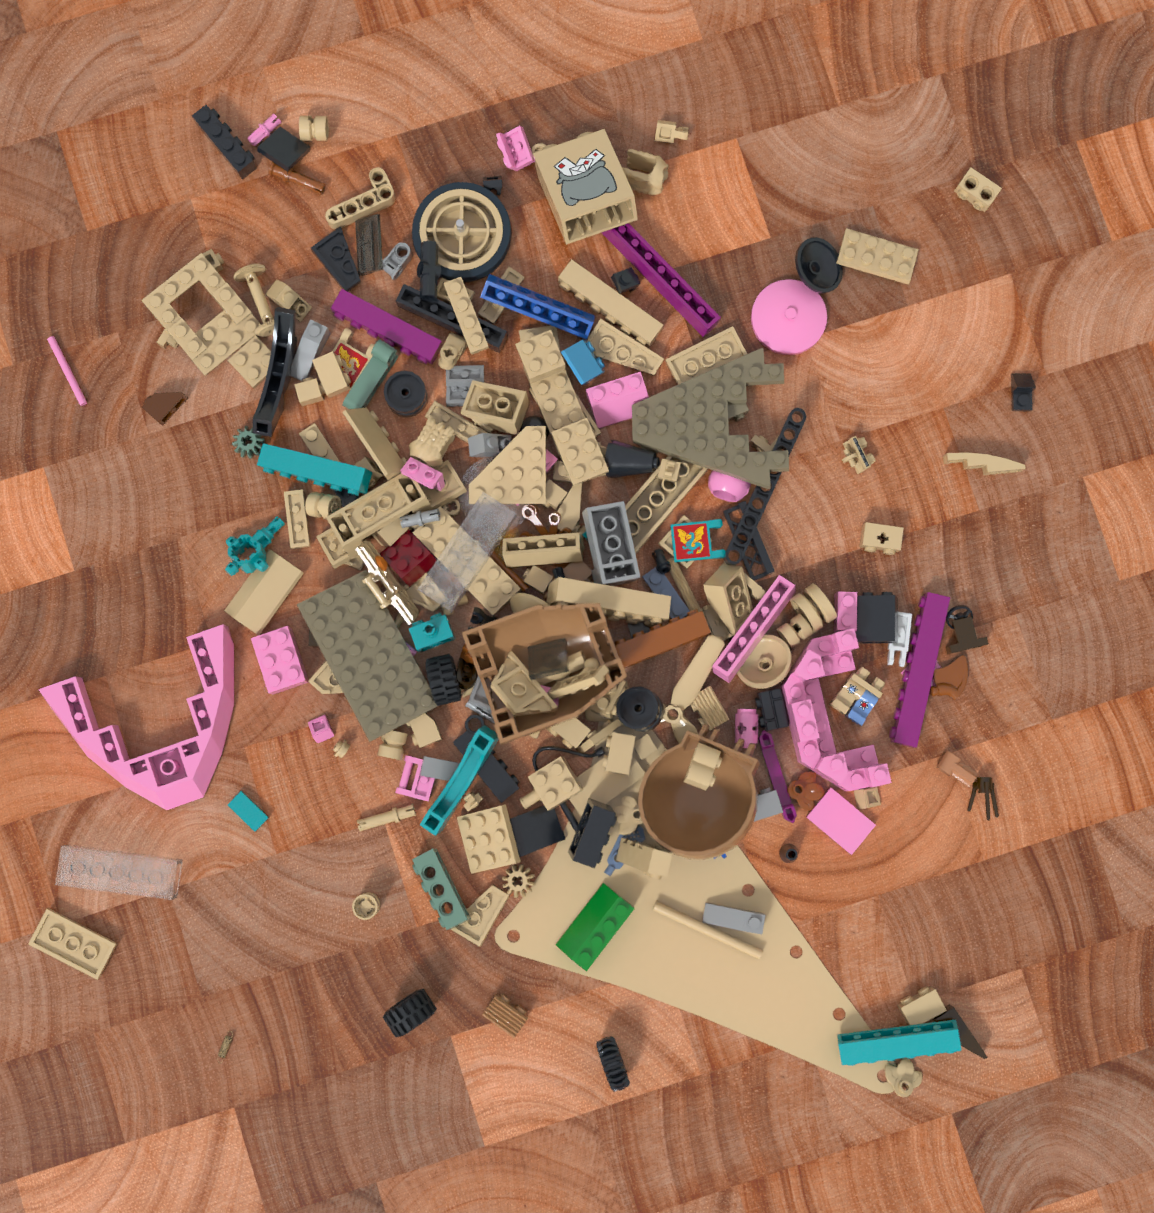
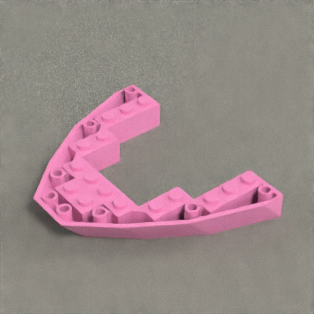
(174, 772)

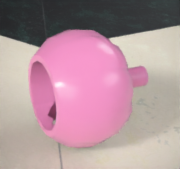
(727, 487)

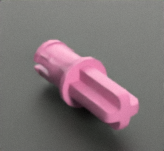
(263, 130)

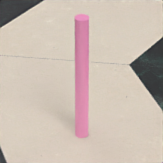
(67, 371)

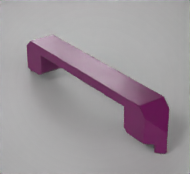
(767, 747)

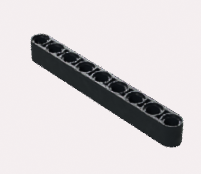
(759, 494)

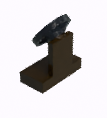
(964, 631)

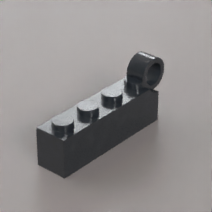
(493, 770)

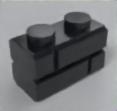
(772, 710)

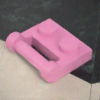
(421, 786)

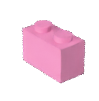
(846, 609)

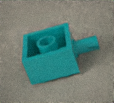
(431, 633)

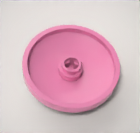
(788, 317)

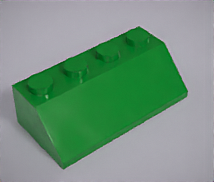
(594, 926)

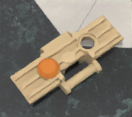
(395, 592)

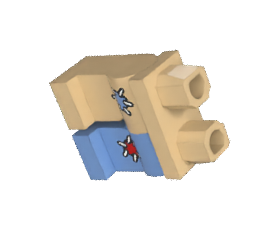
(862, 692)

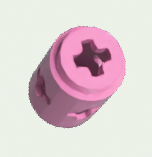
(746, 719)

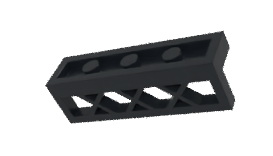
(757, 544)

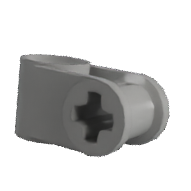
(396, 262)

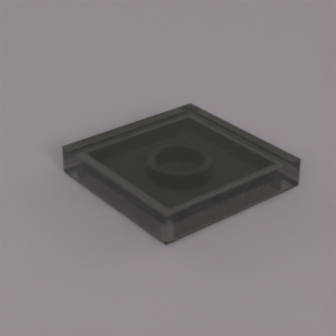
(548, 659)

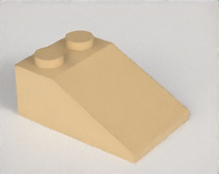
(496, 406)
(729, 596)

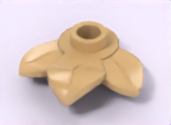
(626, 815)
(902, 1074)

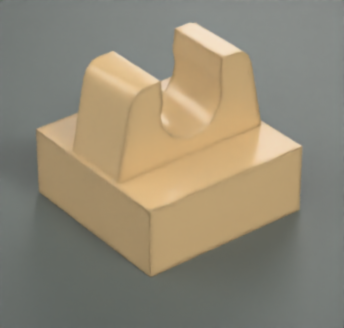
(166, 339)
(669, 470)

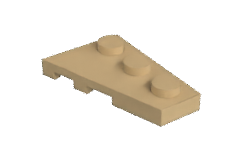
(483, 915)

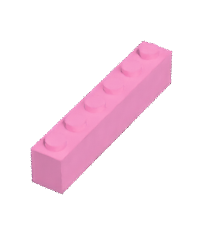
(754, 629)

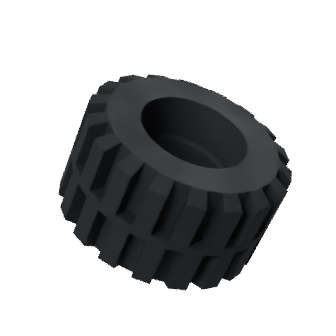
(443, 680)
(409, 1013)

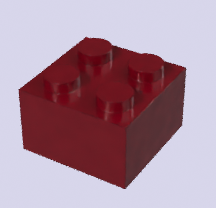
(408, 558)

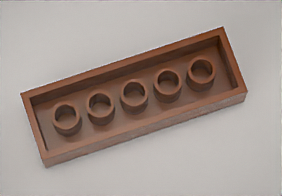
(662, 638)

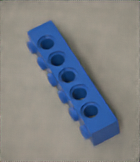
(537, 306)

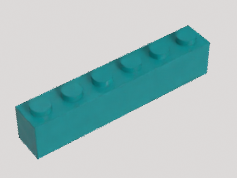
(314, 468)
(899, 1042)

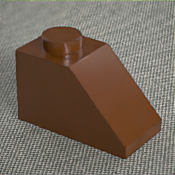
(163, 405)

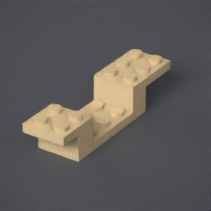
(561, 408)
(381, 508)

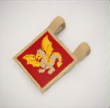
(353, 360)

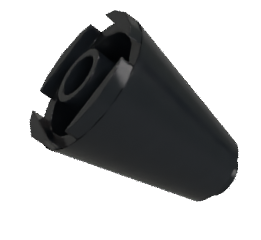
(629, 460)

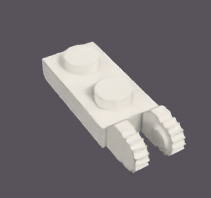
(904, 626)

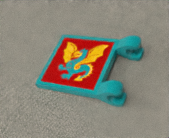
(693, 541)

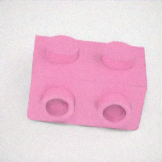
(515, 148)
(423, 474)

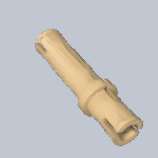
(394, 815)

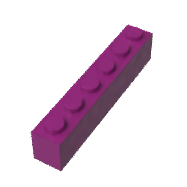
(386, 326)

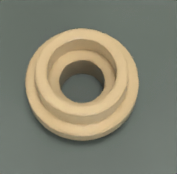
(341, 748)

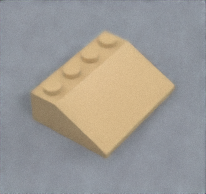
(376, 441)

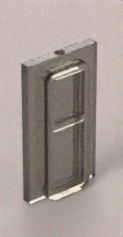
(369, 245)

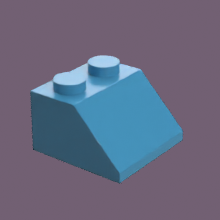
(583, 361)

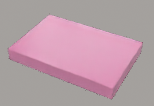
(840, 821)

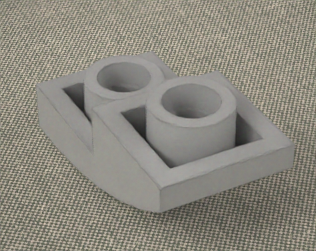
(438, 768)

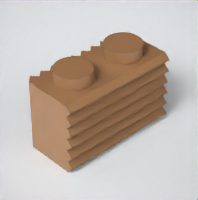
(505, 1014)

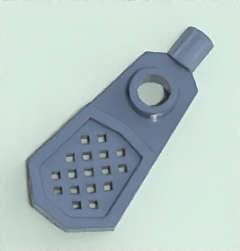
(617, 865)

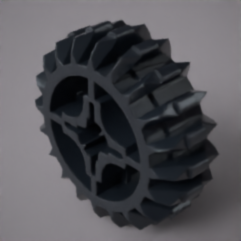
(612, 1063)

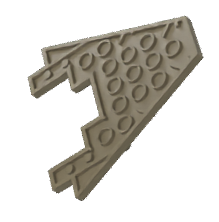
(694, 425)

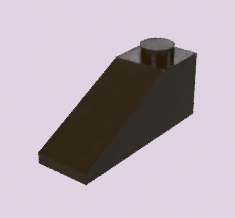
(967, 1039)

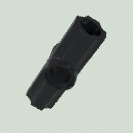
(429, 270)

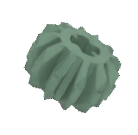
(247, 449)

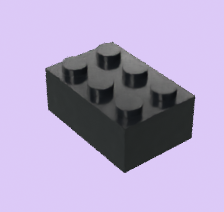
(592, 833)

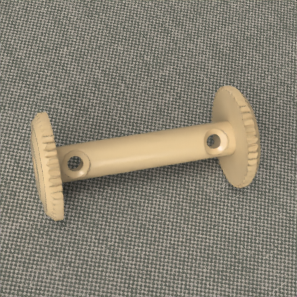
(252, 272)

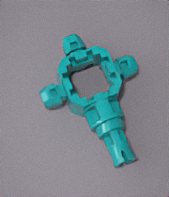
(258, 541)

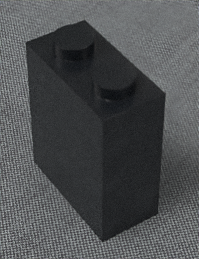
(877, 618)

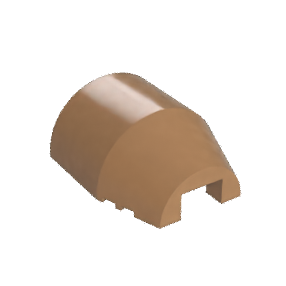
(584, 630)

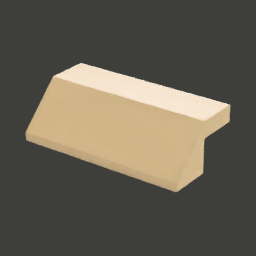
(264, 593)

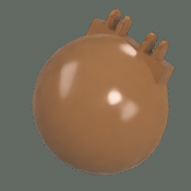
(694, 820)

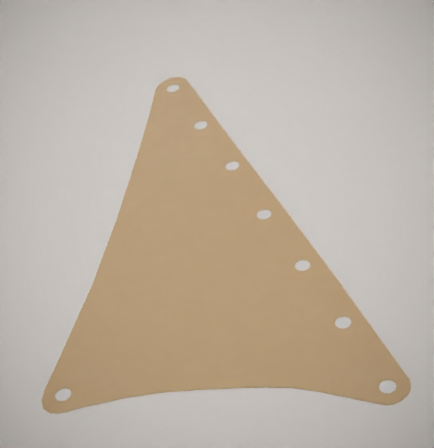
(767, 998)

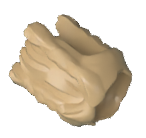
(642, 182)
(432, 443)

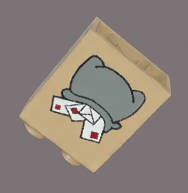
(585, 186)

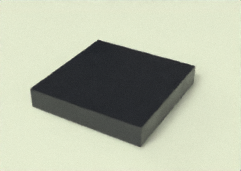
(283, 149)

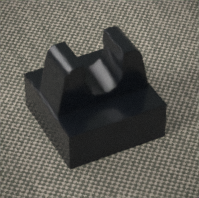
(493, 182)

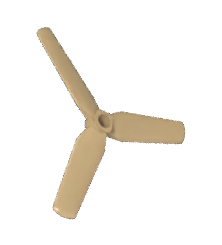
(685, 690)

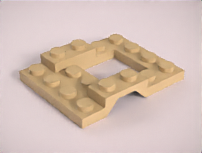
(218, 337)

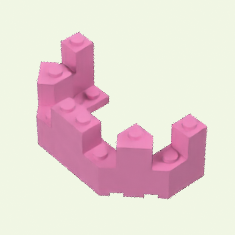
(809, 719)

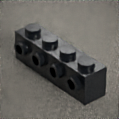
(225, 143)

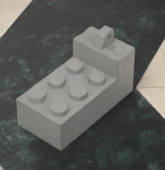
(611, 544)

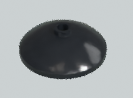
(817, 265)

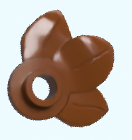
(808, 790)

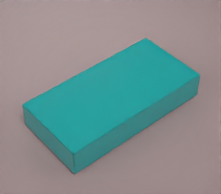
(248, 811)

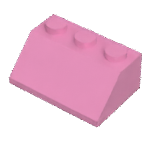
(614, 400)

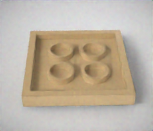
(488, 839)

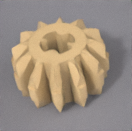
(518, 888)

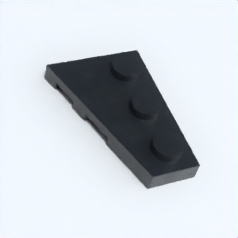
(337, 260)

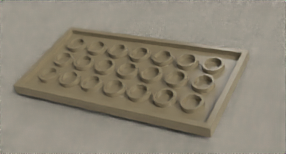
(367, 656)

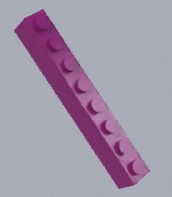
(663, 278)
(920, 669)

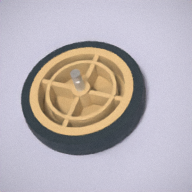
(467, 226)

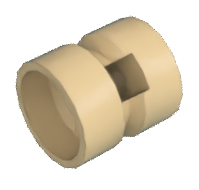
(313, 128)
(322, 504)
(788, 632)
(392, 745)
(366, 905)

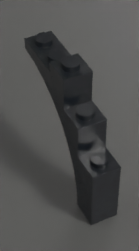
(278, 374)

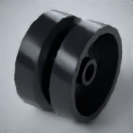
(397, 386)
(643, 720)

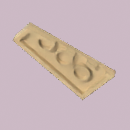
(621, 349)

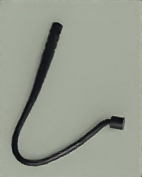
(598, 752)

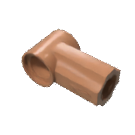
(952, 766)

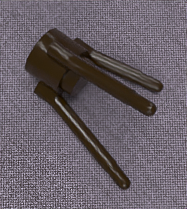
(984, 785)

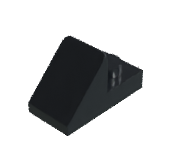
(1021, 391)

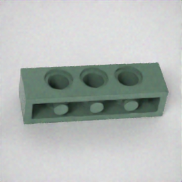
(459, 913)

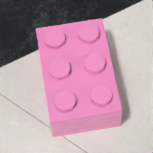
(279, 660)

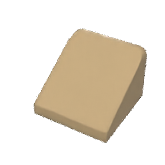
(867, 797)

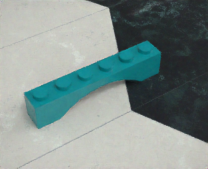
(454, 791)

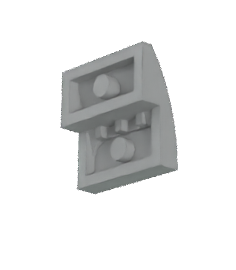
(459, 381)

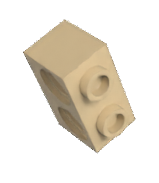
(980, 186)

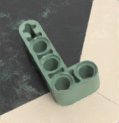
(373, 375)

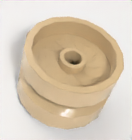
(814, 607)

